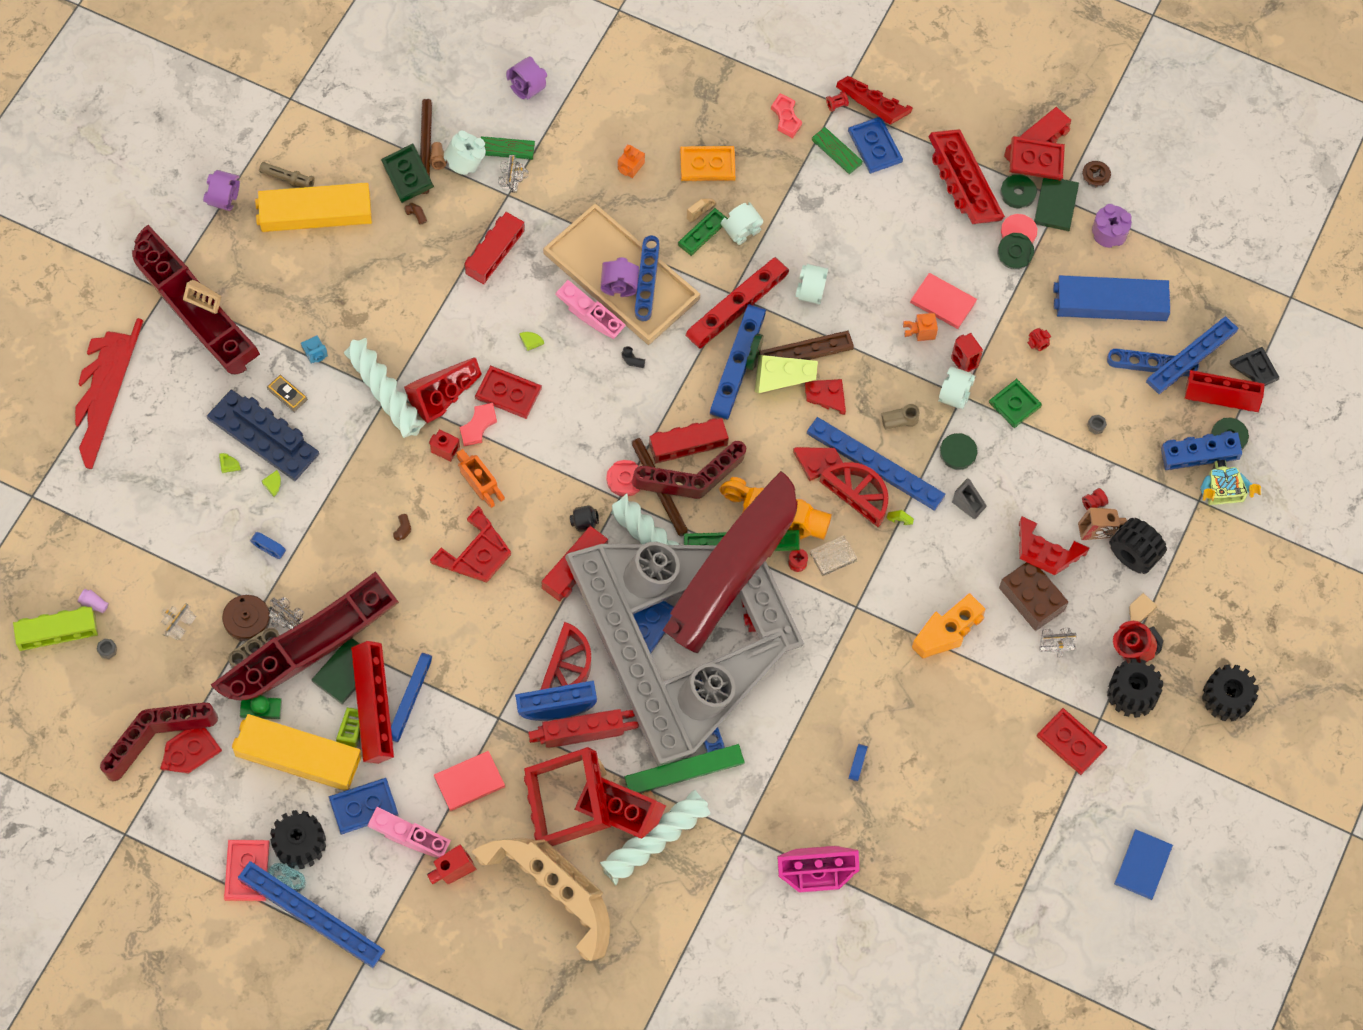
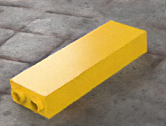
(313, 207)
(297, 752)

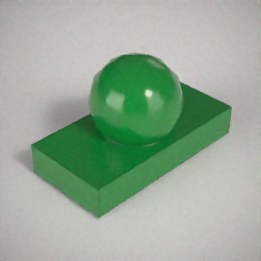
(261, 707)

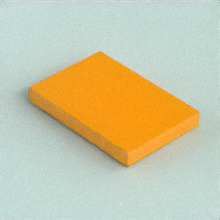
(707, 163)

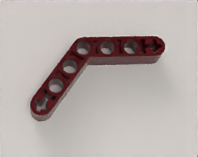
(687, 479)
(115, 764)

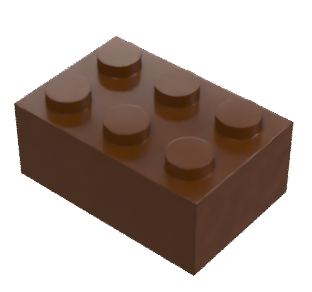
(1033, 595)

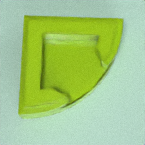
(531, 340)
(228, 463)
(272, 483)
(900, 515)

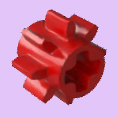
(1039, 339)

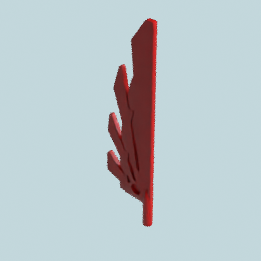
(106, 382)

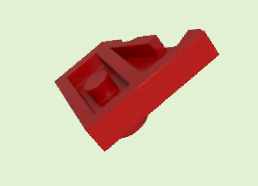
(826, 394)
(816, 460)

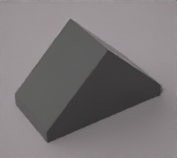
(968, 499)

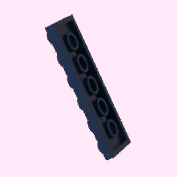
(263, 433)

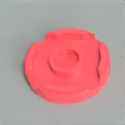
(1019, 224)
(620, 478)

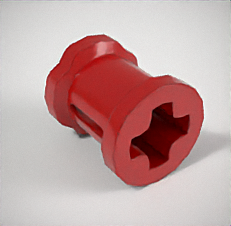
(837, 101)

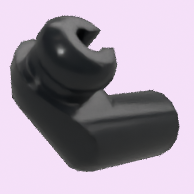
(630, 358)
(1159, 639)

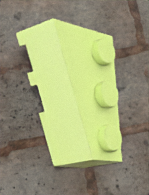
(783, 372)

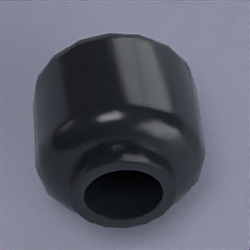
(584, 517)

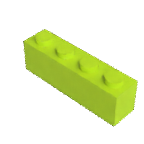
(55, 628)

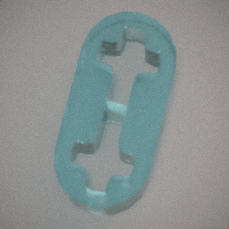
(289, 873)

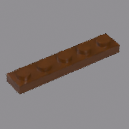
(813, 347)

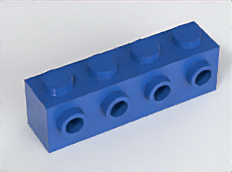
(1201, 450)

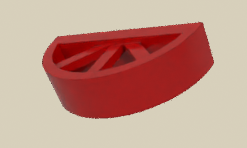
(852, 497)
(559, 655)

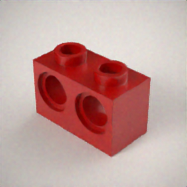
(966, 352)

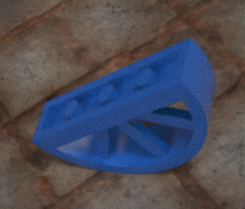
(557, 702)

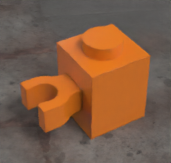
(631, 161)
(924, 327)

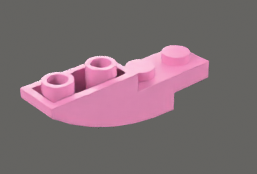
(590, 312)
(408, 834)

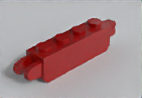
(583, 728)

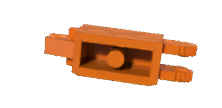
(479, 477)

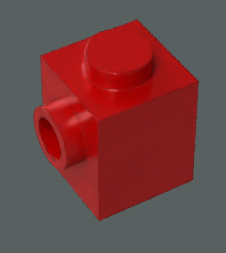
(444, 445)

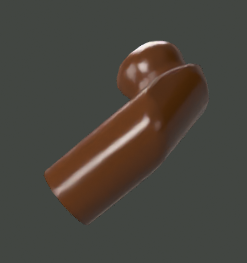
(417, 211)
(404, 529)

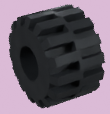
(1138, 545)
(1232, 682)
(1135, 688)
(299, 851)

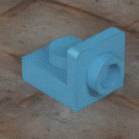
(314, 349)

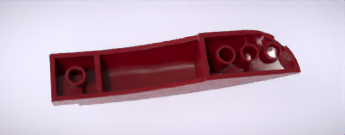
(169, 278)
(733, 563)
(308, 641)

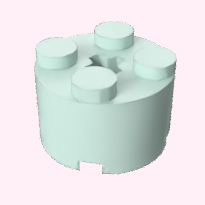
(464, 152)
(742, 222)
(813, 283)
(956, 388)

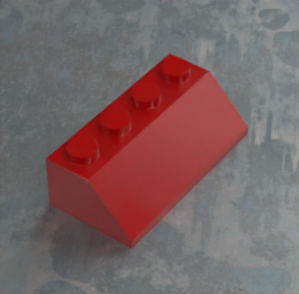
(626, 808)

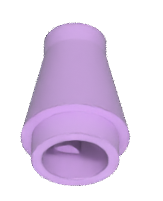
(91, 599)

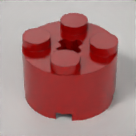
(1125, 640)

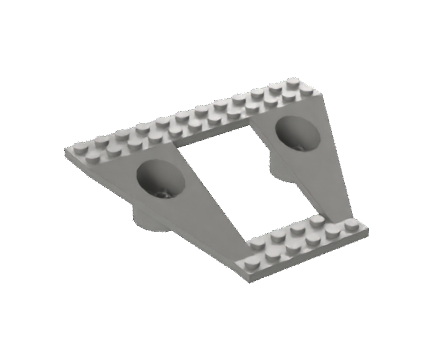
(672, 711)

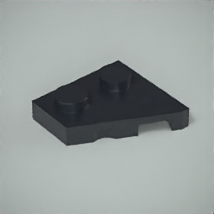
(1256, 366)

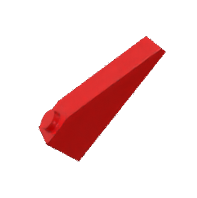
(437, 391)

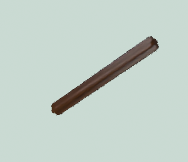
(425, 145)
(665, 499)

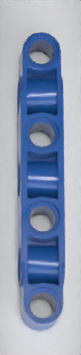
(733, 371)

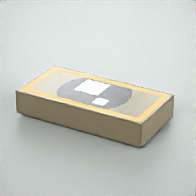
(287, 393)

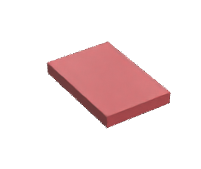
(944, 300)
(469, 781)
(238, 856)

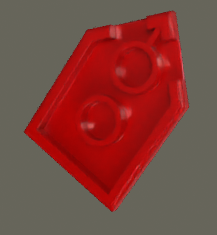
(189, 750)

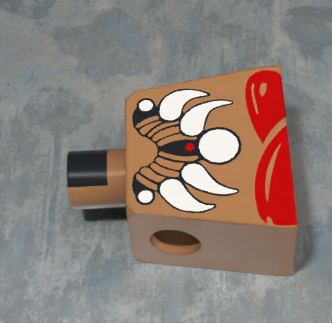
(1100, 523)

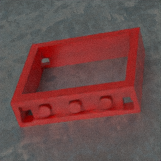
(596, 793)

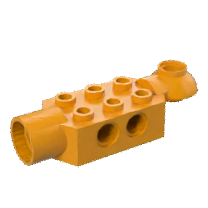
(807, 520)

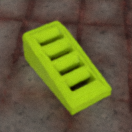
(346, 738)

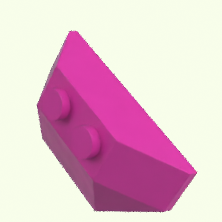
(818, 867)

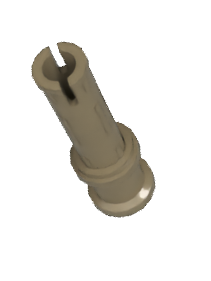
(295, 178)

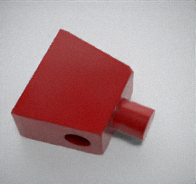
(457, 861)

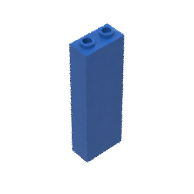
(1112, 298)

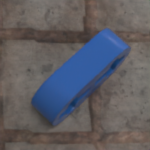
(268, 545)
(858, 762)

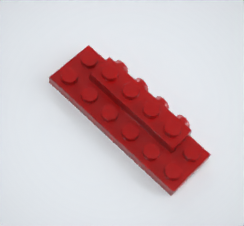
(964, 177)

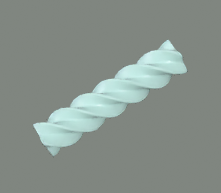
(384, 388)
(638, 525)
(638, 851)

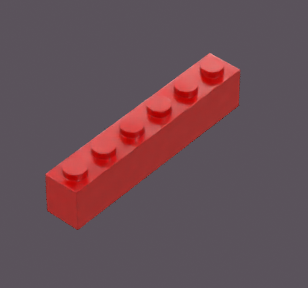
(372, 702)

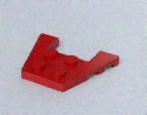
(483, 554)
(1044, 554)

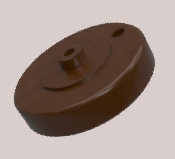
(245, 617)

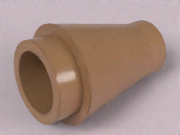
(437, 156)

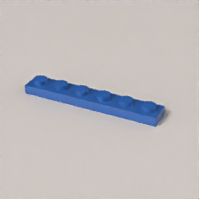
(1192, 355)

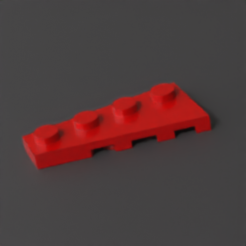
(874, 100)

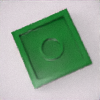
(1015, 403)

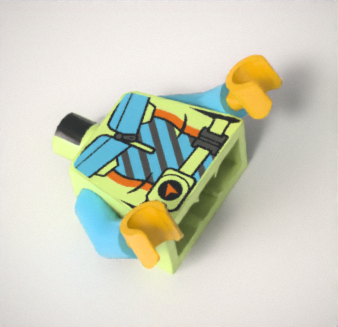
(1227, 485)

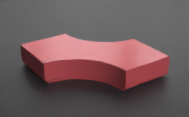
(789, 123)
(482, 419)

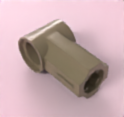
(899, 417)

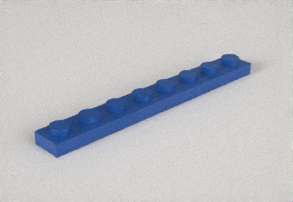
(884, 467)
(311, 914)

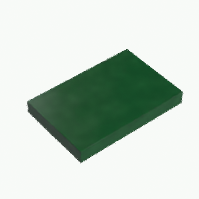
(407, 173)
(1056, 203)
(338, 673)

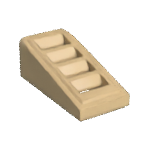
(189, 296)

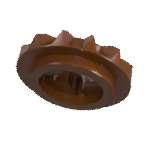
(1093, 167)

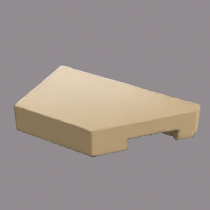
(699, 208)
(1141, 608)

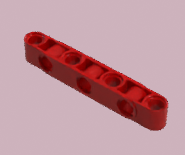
(727, 311)

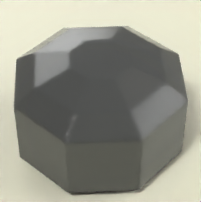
(1096, 424)
(106, 648)

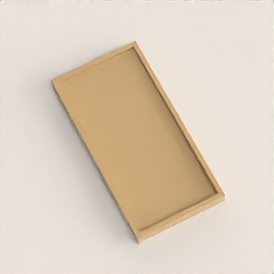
(600, 239)

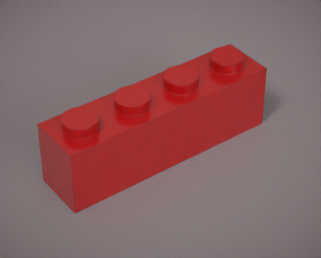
(1046, 129)
(494, 247)
(1224, 391)
(688, 440)
(560, 579)

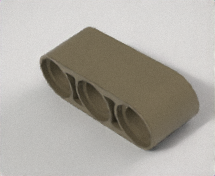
(257, 641)

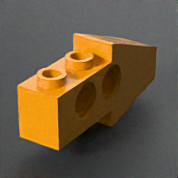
(934, 636)

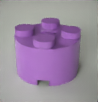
(526, 78)
(222, 190)
(1111, 226)
(619, 277)

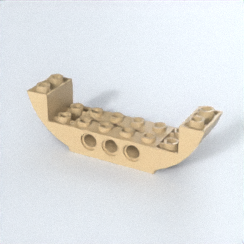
(562, 881)

